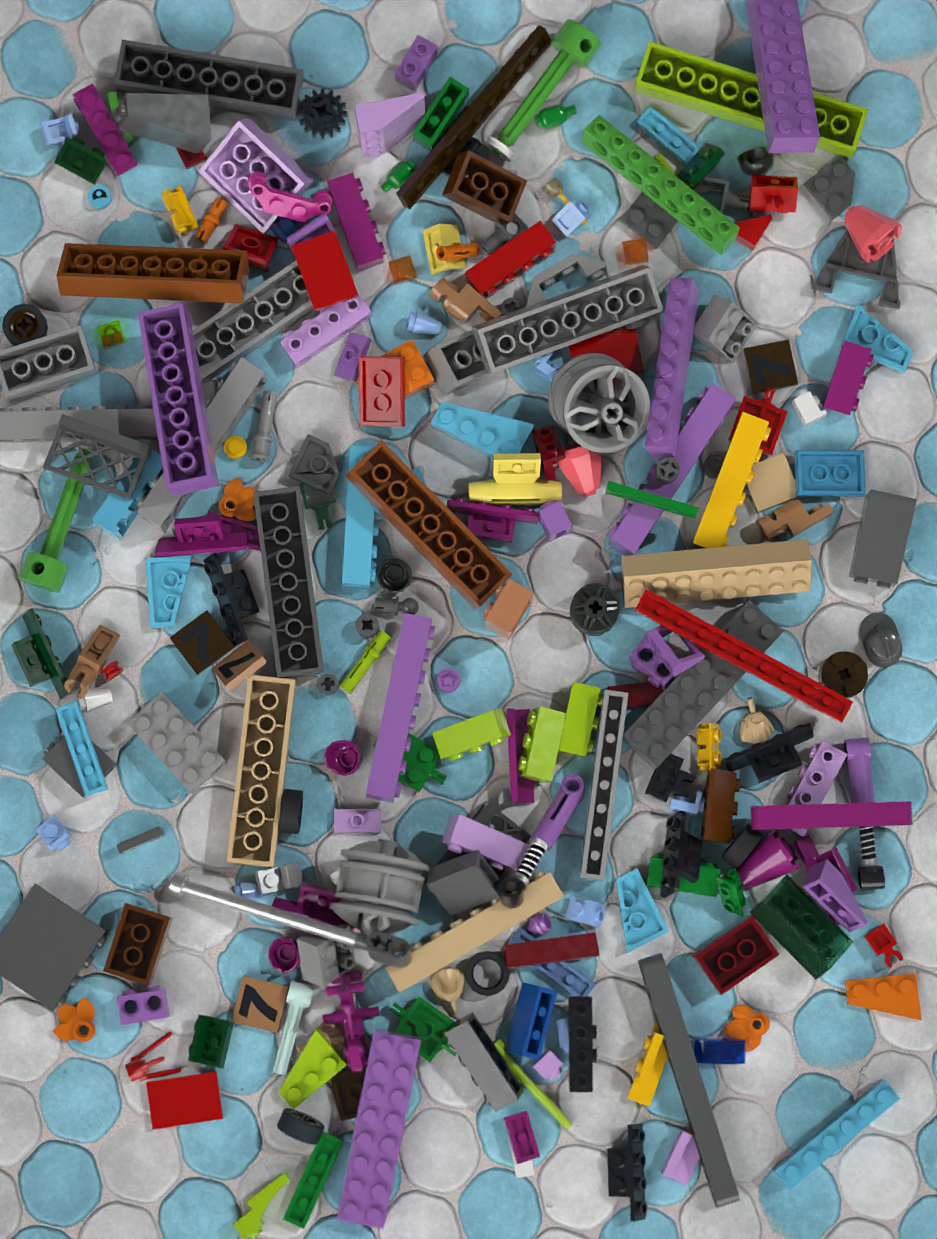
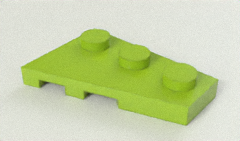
(312, 1070)

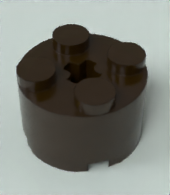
(855, 670)

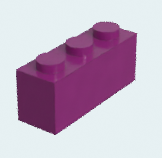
(848, 378)

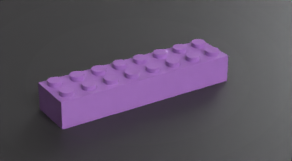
(783, 76)
(178, 399)
(692, 440)
(379, 1128)

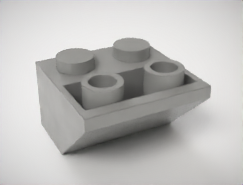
(724, 328)
(324, 958)

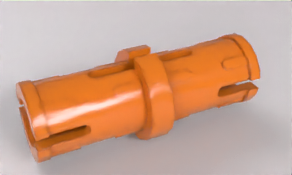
(211, 220)
(457, 251)

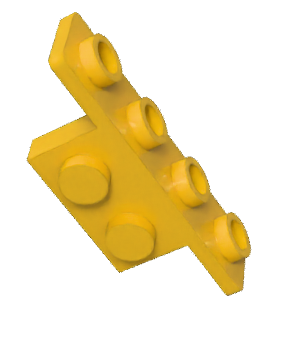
(648, 1068)

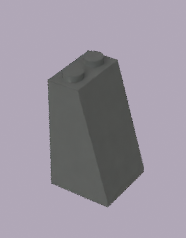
(167, 119)
(882, 538)

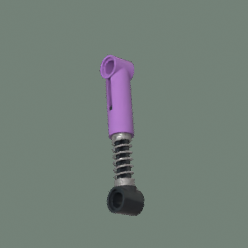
(861, 788)
(543, 839)

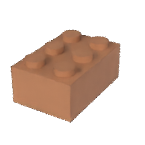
(509, 608)

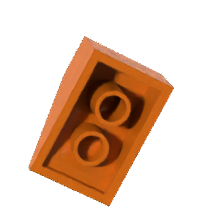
(416, 371)

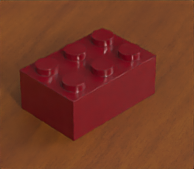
(735, 955)

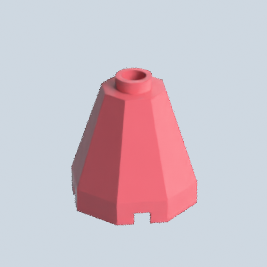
(871, 231)
(582, 469)

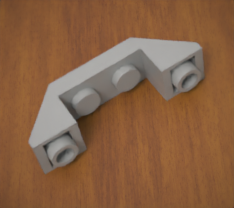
(589, 268)

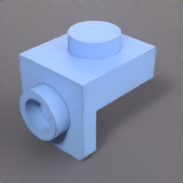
(57, 130)
(585, 911)

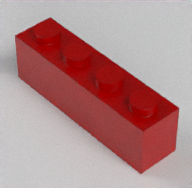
(511, 259)

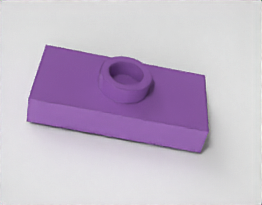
(348, 363)

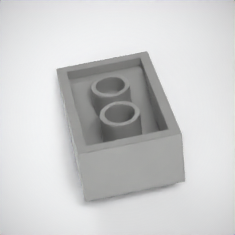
(456, 362)

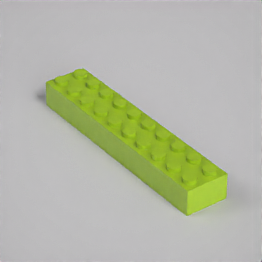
(735, 96)

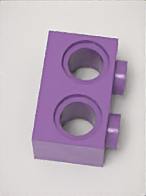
(416, 63)
(554, 520)
(650, 666)
(144, 1011)

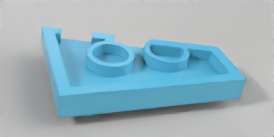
(885, 345)
(165, 588)
(638, 911)

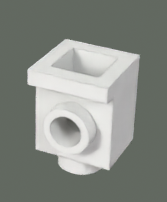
(807, 407)

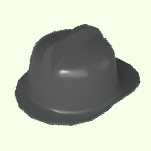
(881, 639)

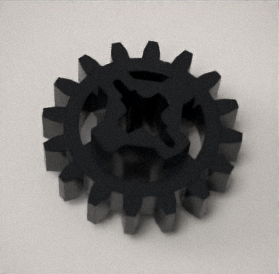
(325, 105)

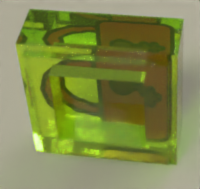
(111, 334)

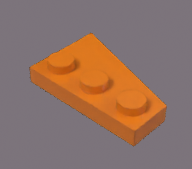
(886, 994)

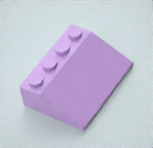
(387, 122)
(249, 151)

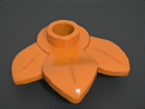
(242, 500)
(73, 1019)
(743, 1026)

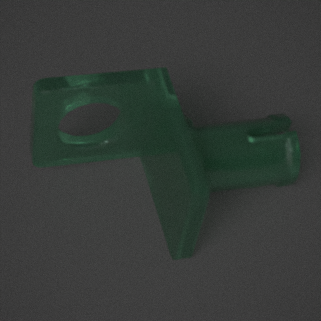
(320, 508)

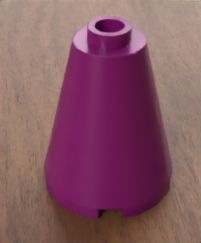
(768, 861)

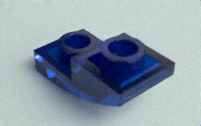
(720, 1051)

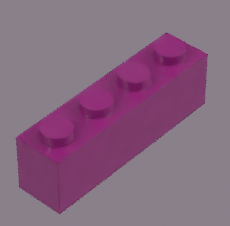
(355, 221)

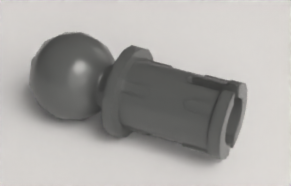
(408, 606)

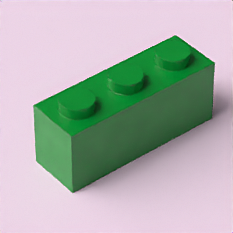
(441, 114)
(704, 886)

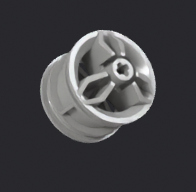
(617, 399)
(379, 887)

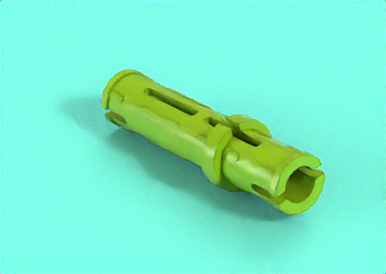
(369, 656)

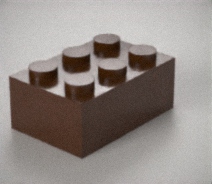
(484, 187)
(137, 944)

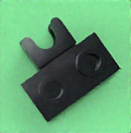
(668, 779)

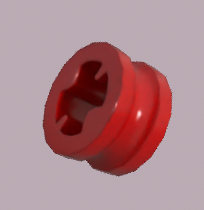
(111, 671)

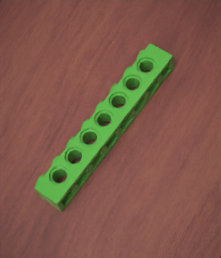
(660, 184)

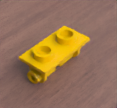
(182, 213)
(709, 735)

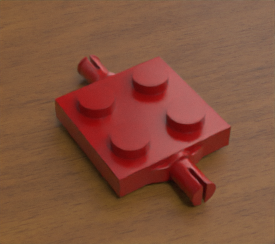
(767, 411)

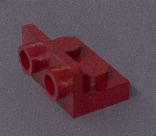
(550, 449)

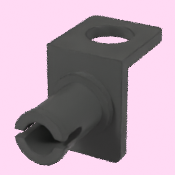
(728, 199)
(502, 235)

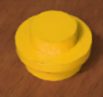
(235, 447)

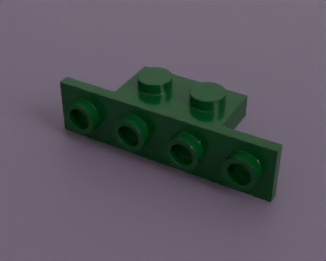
(37, 656)

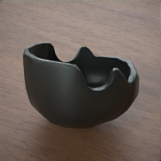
(755, 161)
(394, 575)

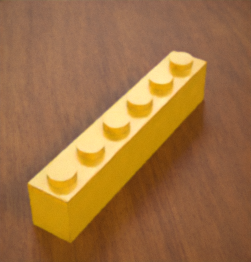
(731, 481)

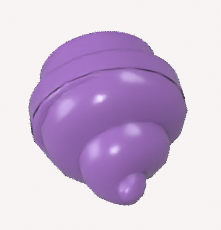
(539, 924)

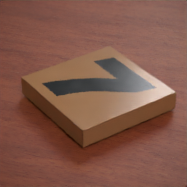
(239, 665)
(260, 1004)

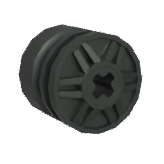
(582, 616)

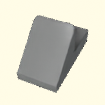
(279, 878)

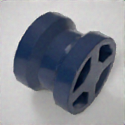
(283, 228)

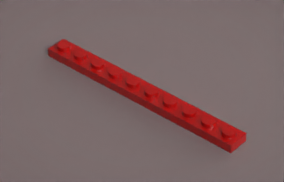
(743, 656)

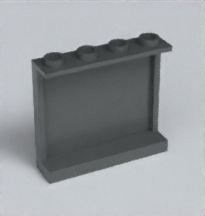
(47, 947)

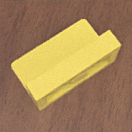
(442, 236)

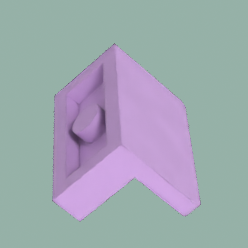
(682, 1159)

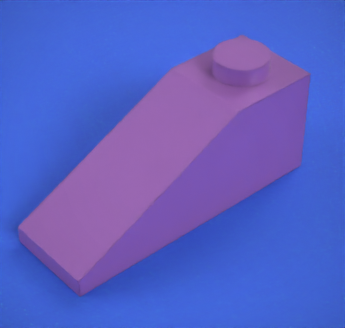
(833, 893)

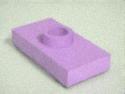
(357, 820)

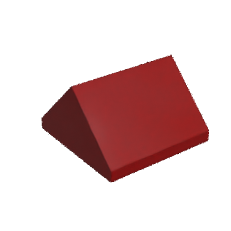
(258, 246)

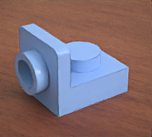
(572, 216)
(544, 369)
(683, 804)
(54, 834)

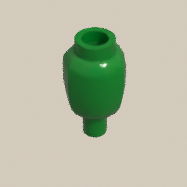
(554, 116)
(398, 175)

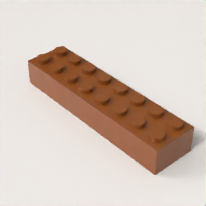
(153, 273)
(428, 525)

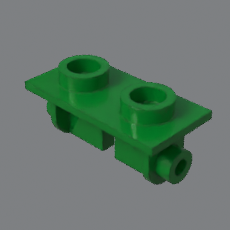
(731, 892)

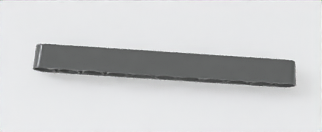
(688, 1080)

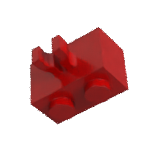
(773, 194)

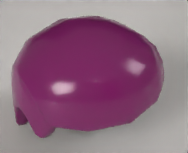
(343, 757)
(284, 954)

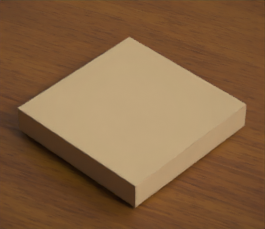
(771, 483)

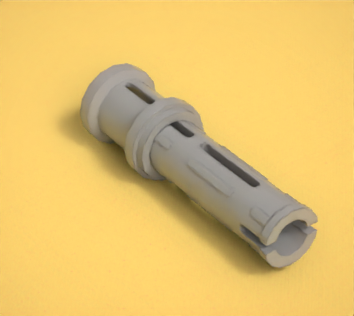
(263, 438)

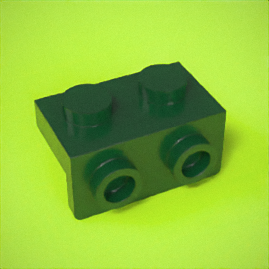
(81, 160)
(700, 165)
(210, 1041)

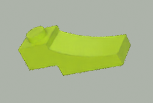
(251, 1222)

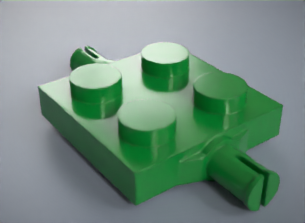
(420, 764)
(425, 1022)

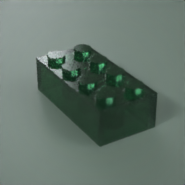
(801, 927)

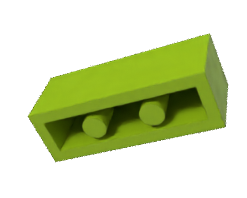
(580, 720)
(471, 735)
(541, 744)

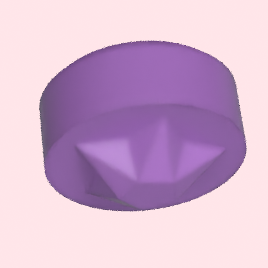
(448, 680)

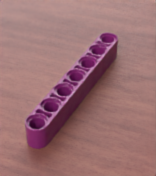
(831, 815)

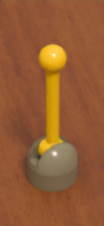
(554, 188)

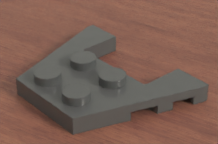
(848, 260)

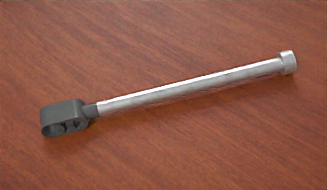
(379, 945)

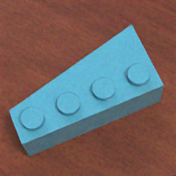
(481, 430)
(118, 512)

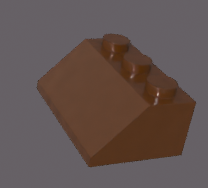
(719, 806)

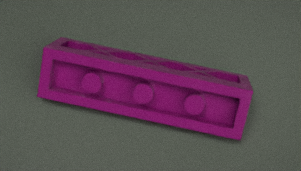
(520, 788)

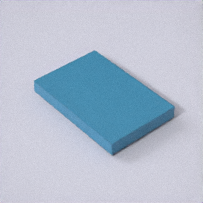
(830, 473)

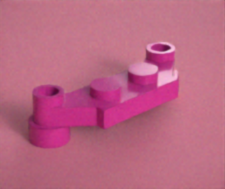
(288, 204)

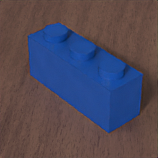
(531, 1021)

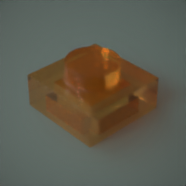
(635, 251)
(402, 270)

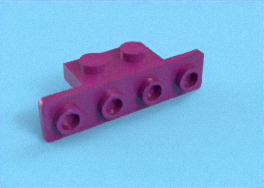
(492, 521)
(200, 536)
(811, 857)
(314, 904)

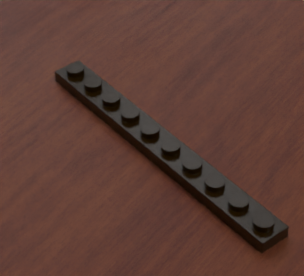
(474, 117)

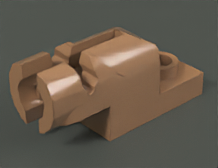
(463, 303)
(792, 518)
(92, 660)

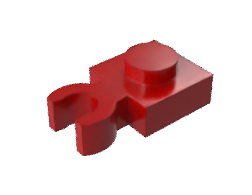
(882, 942)

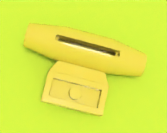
(515, 482)

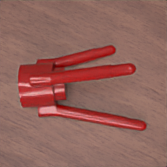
(138, 1068)

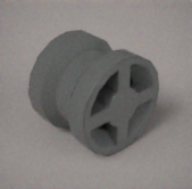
(668, 465)
(369, 628)

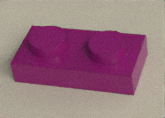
(521, 1137)

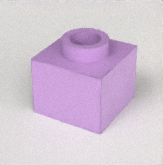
(548, 1066)

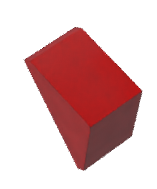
(752, 231)

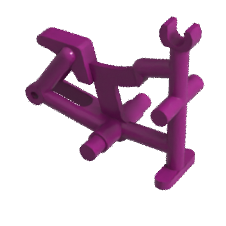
(351, 1017)

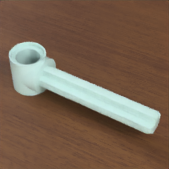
(298, 998)

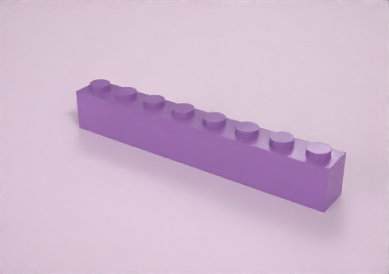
(672, 368)
(399, 707)

